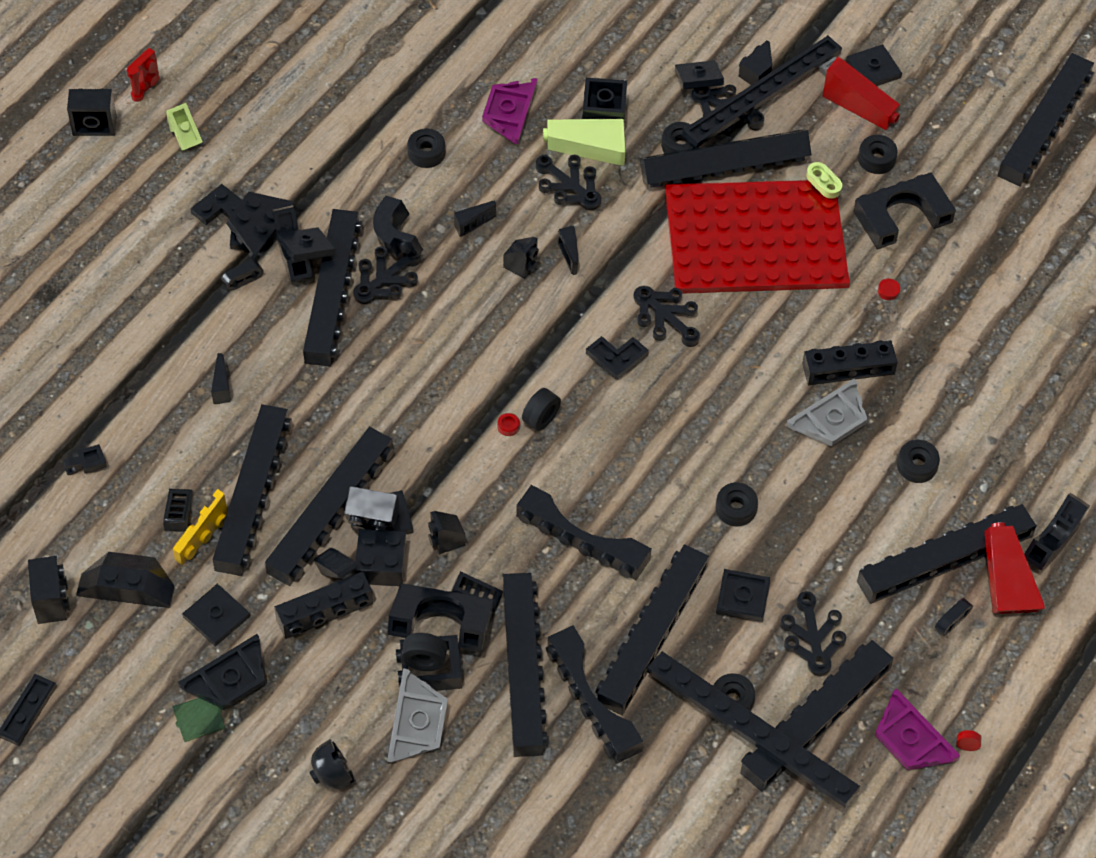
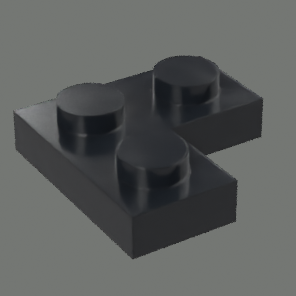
(217, 202)
(617, 361)

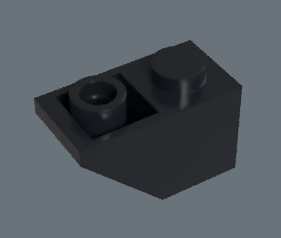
(757, 64)
(522, 257)
(445, 532)

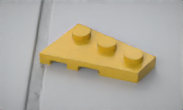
(201, 533)

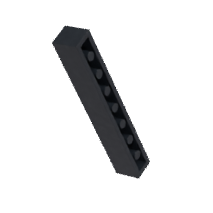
(1046, 120)
(724, 157)
(331, 289)
(251, 490)
(328, 507)
(938, 555)
(652, 629)
(523, 665)
(821, 709)

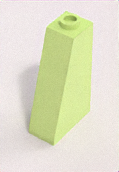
(588, 138)

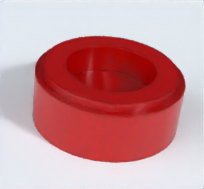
(888, 289)
(508, 424)
(969, 740)

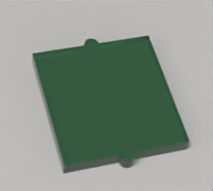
(197, 719)

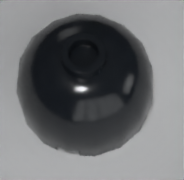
(330, 767)

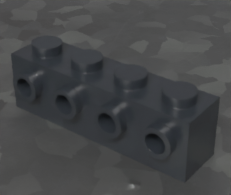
(849, 362)
(323, 605)

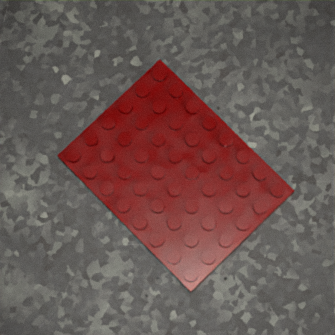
(755, 237)

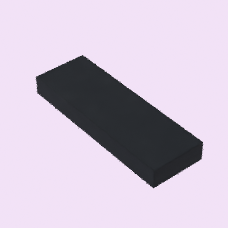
(27, 709)

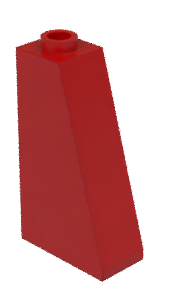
(859, 95)
(1009, 574)

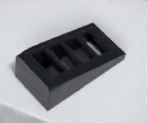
(473, 217)
(568, 247)
(220, 386)
(177, 524)
(334, 563)
(471, 582)

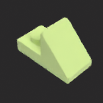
(183, 126)

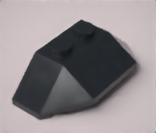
(127, 580)

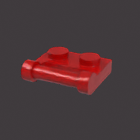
(143, 74)

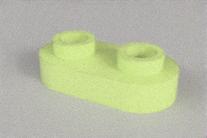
(826, 180)

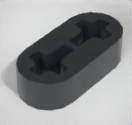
(242, 275)
(953, 616)

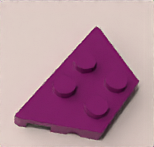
(509, 107)
(912, 737)

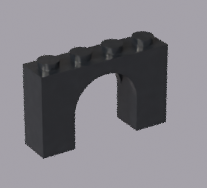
(920, 191)
(418, 602)

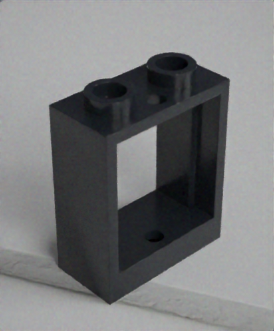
(440, 681)

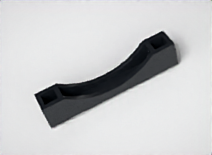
(623, 554)
(618, 734)

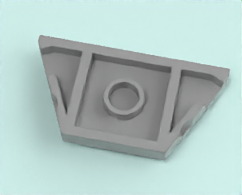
(832, 416)
(417, 719)

